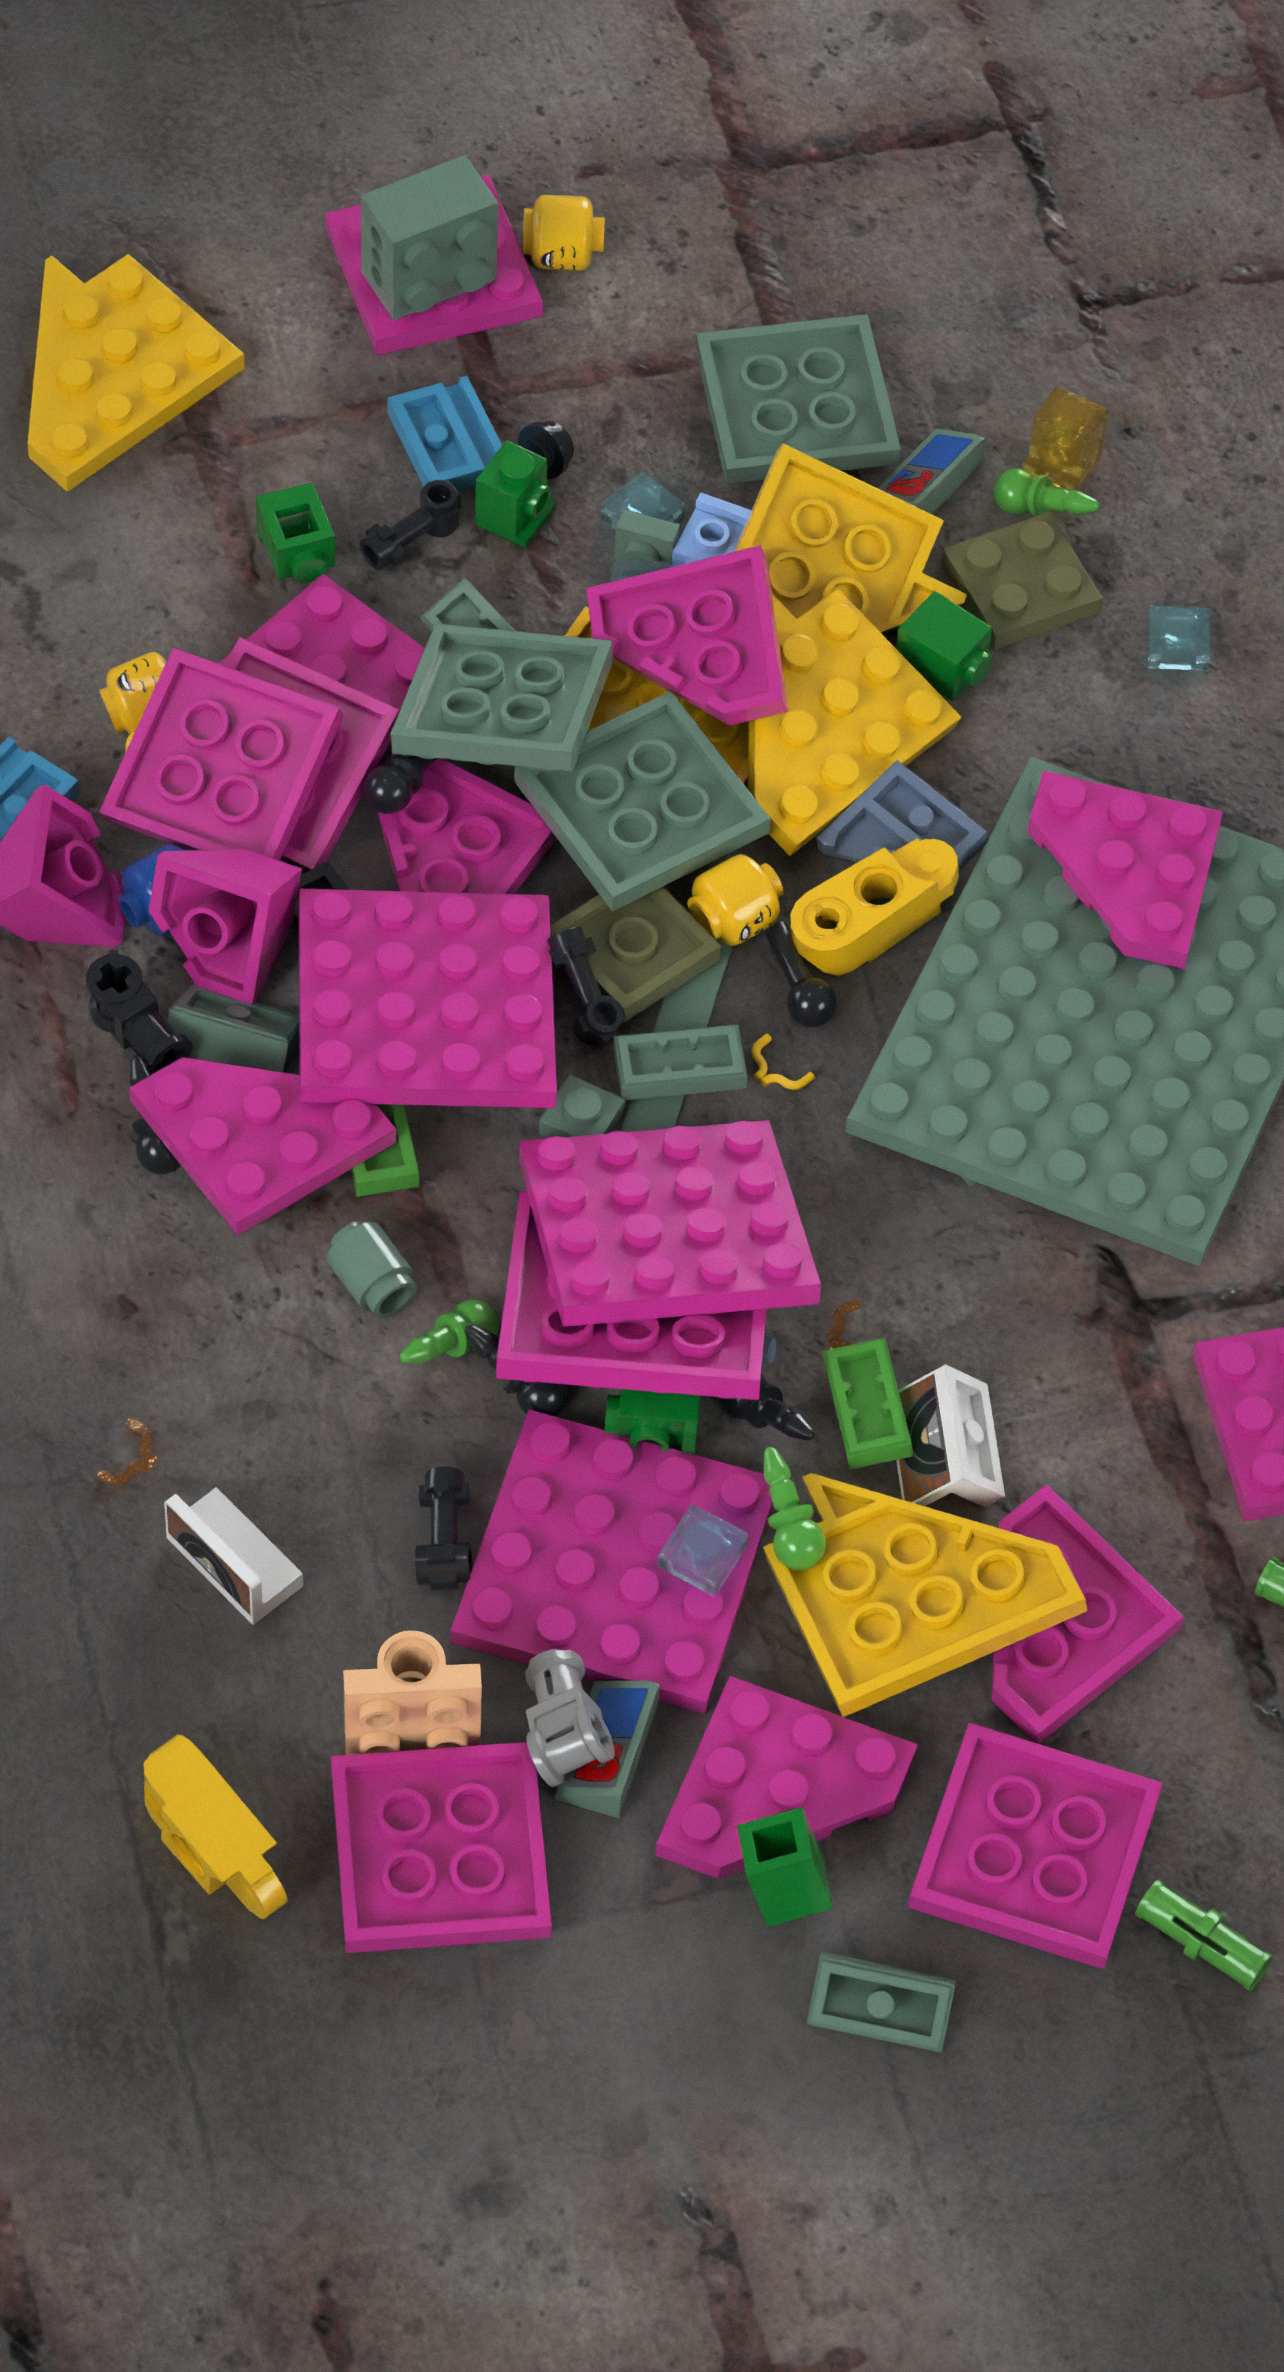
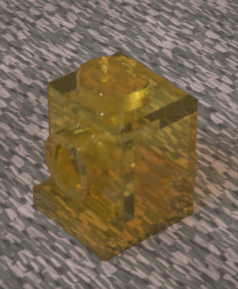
(1066, 438)

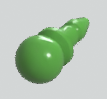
(1021, 492)
(450, 1334)
(798, 1540)

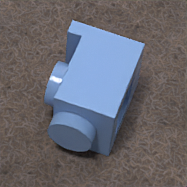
(710, 531)

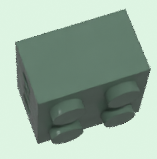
(429, 237)

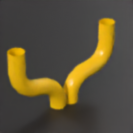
(765, 1079)

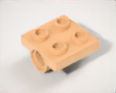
(411, 1699)

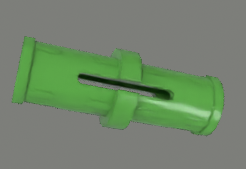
(1241, 1958)

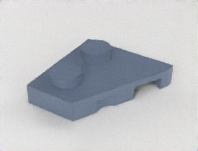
(894, 814)

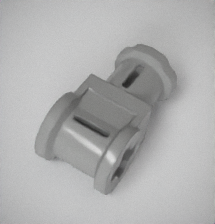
(565, 1722)

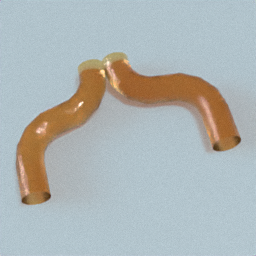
(833, 1336)
(146, 1465)

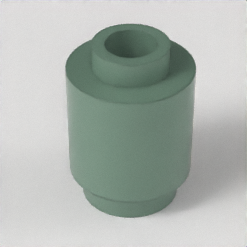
(371, 1268)

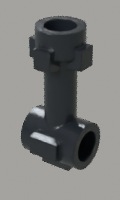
(436, 517)
(599, 1014)
(445, 1560)

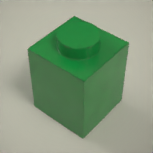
(946, 645)
(785, 1866)

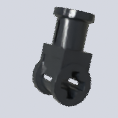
(131, 1012)

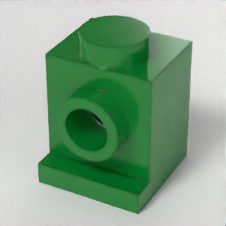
(514, 495)
(297, 545)
(654, 1418)

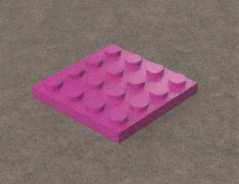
(426, 998)
(668, 1223)
(662, 1355)
(578, 1559)

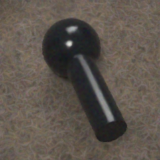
(810, 998)

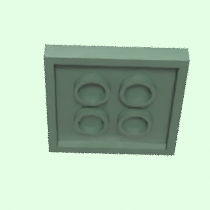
(800, 387)
(502, 697)
(645, 802)

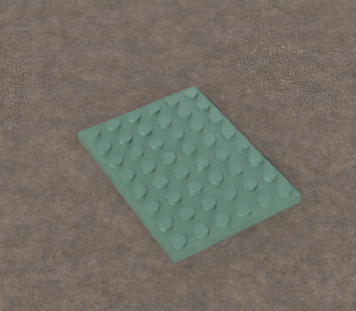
(1086, 1070)

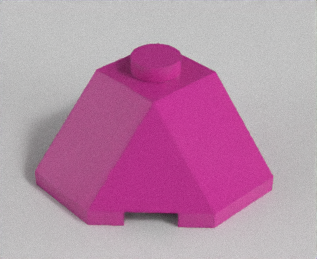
(55, 877)
(226, 915)

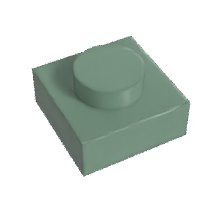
(645, 537)
(581, 1111)

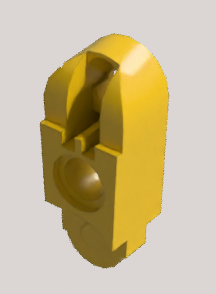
(912, 877)
(210, 1826)

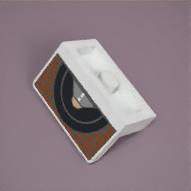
(950, 1440)
(232, 1553)

